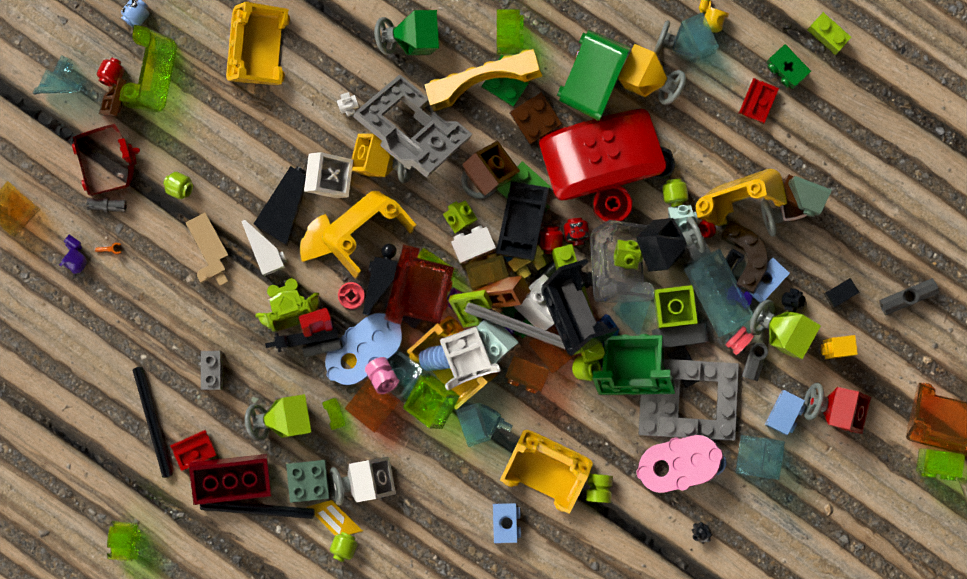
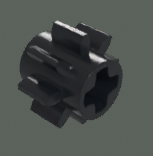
(793, 300)

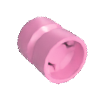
(381, 375)

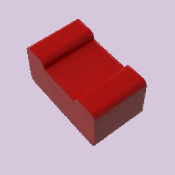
(315, 322)

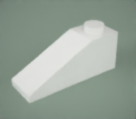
(266, 254)

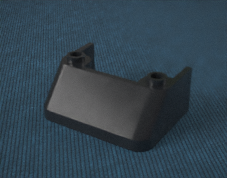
(571, 311)

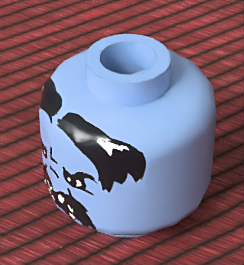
(135, 12)

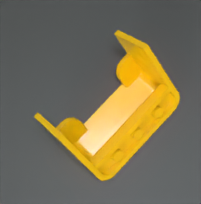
(338, 236)

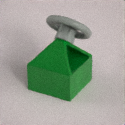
(415, 34)

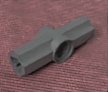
(920, 292)

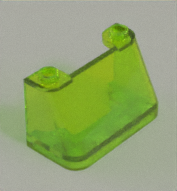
(155, 73)

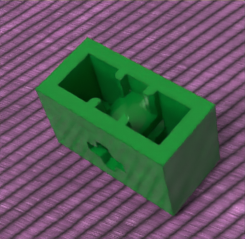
(783, 58)

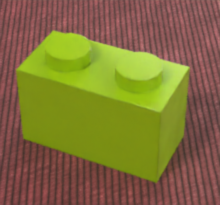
(829, 33)

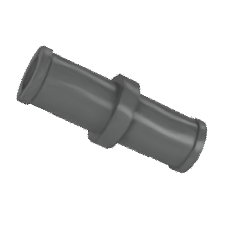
(106, 204)

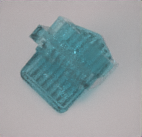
(56, 82)

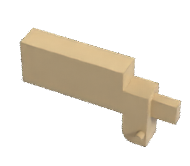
(210, 247)

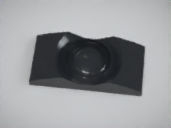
(522, 221)

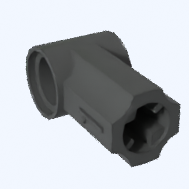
(753, 363)

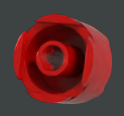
(622, 201)

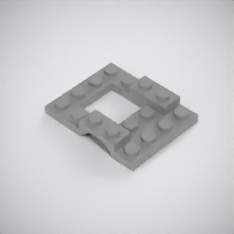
(425, 149)
(660, 411)

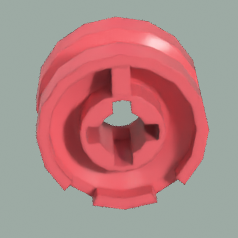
(359, 297)
(739, 340)

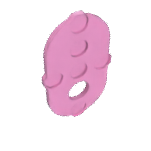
(690, 463)

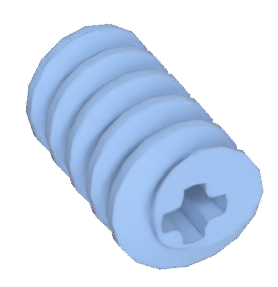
(433, 359)

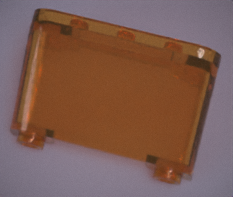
(938, 420)

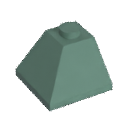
(809, 195)

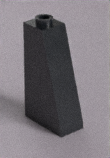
(283, 206)

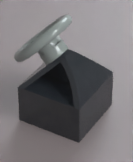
(664, 242)

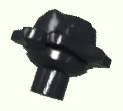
(701, 532)

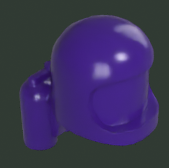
(73, 260)

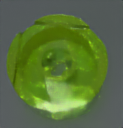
(122, 541)

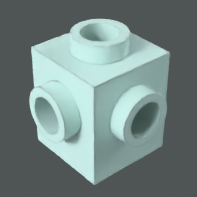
(680, 214)

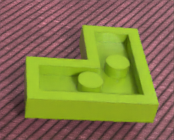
(459, 304)

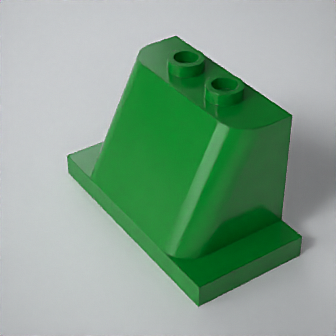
(634, 367)

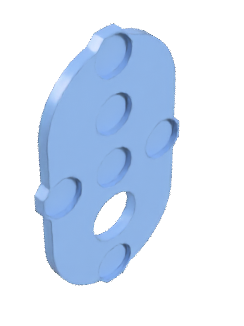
(367, 341)

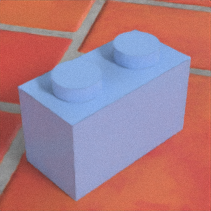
(785, 413)

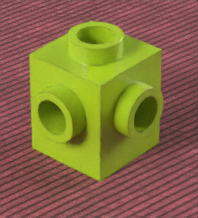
(459, 216)
(627, 254)

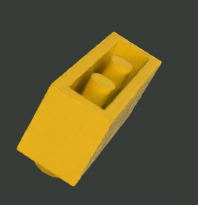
(839, 347)

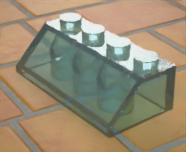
(718, 292)

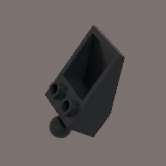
(381, 278)

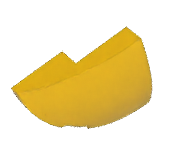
(312, 243)

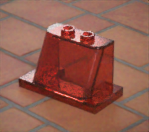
(419, 288)

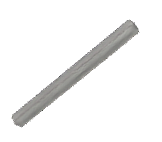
(514, 324)

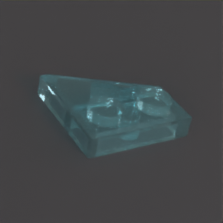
(632, 313)

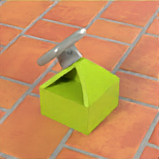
(788, 332)
(285, 417)

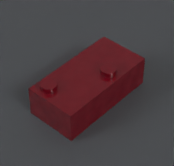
(230, 479)

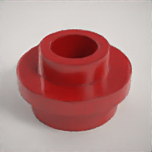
(707, 229)

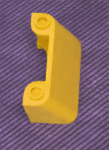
(256, 43)
(718, 202)
(448, 327)
(547, 469)

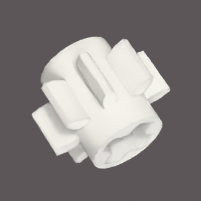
(348, 104)

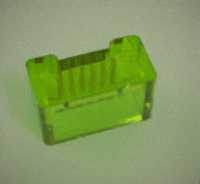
(335, 413)

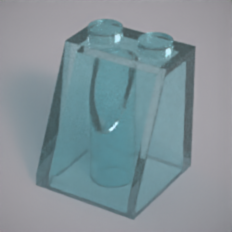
(760, 457)

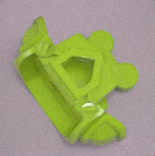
(287, 306)

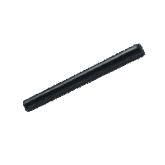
(152, 422)
(259, 509)

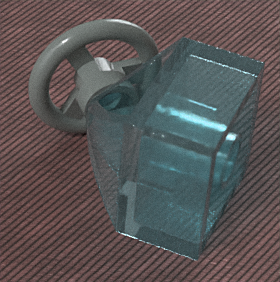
(693, 39)

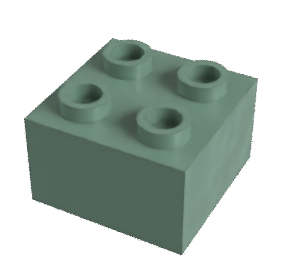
(308, 481)

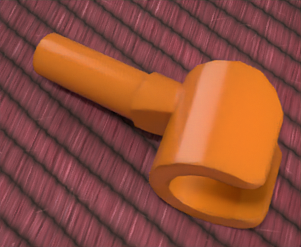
(108, 249)

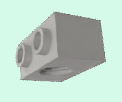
(211, 370)

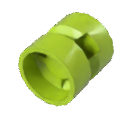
(599, 488)

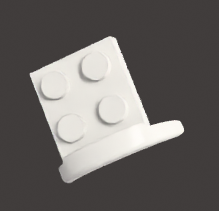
(467, 357)

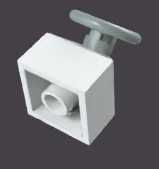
(364, 480)

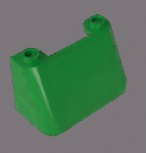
(593, 74)

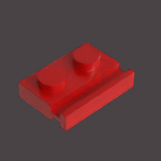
(758, 100)
(193, 449)

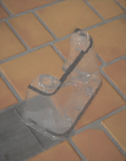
(613, 282)

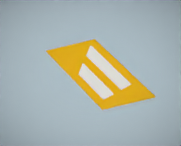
(334, 518)

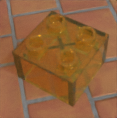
(15, 209)
(486, 271)

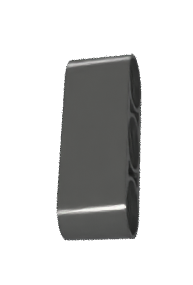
(683, 335)

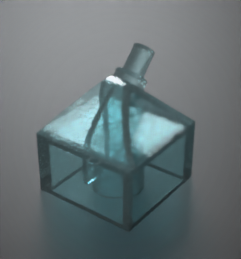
(480, 422)

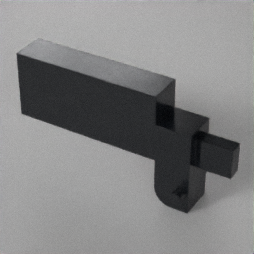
(297, 340)

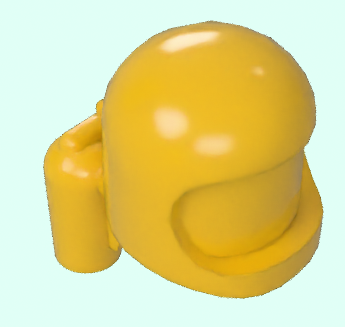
(713, 16)

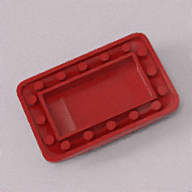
(602, 154)

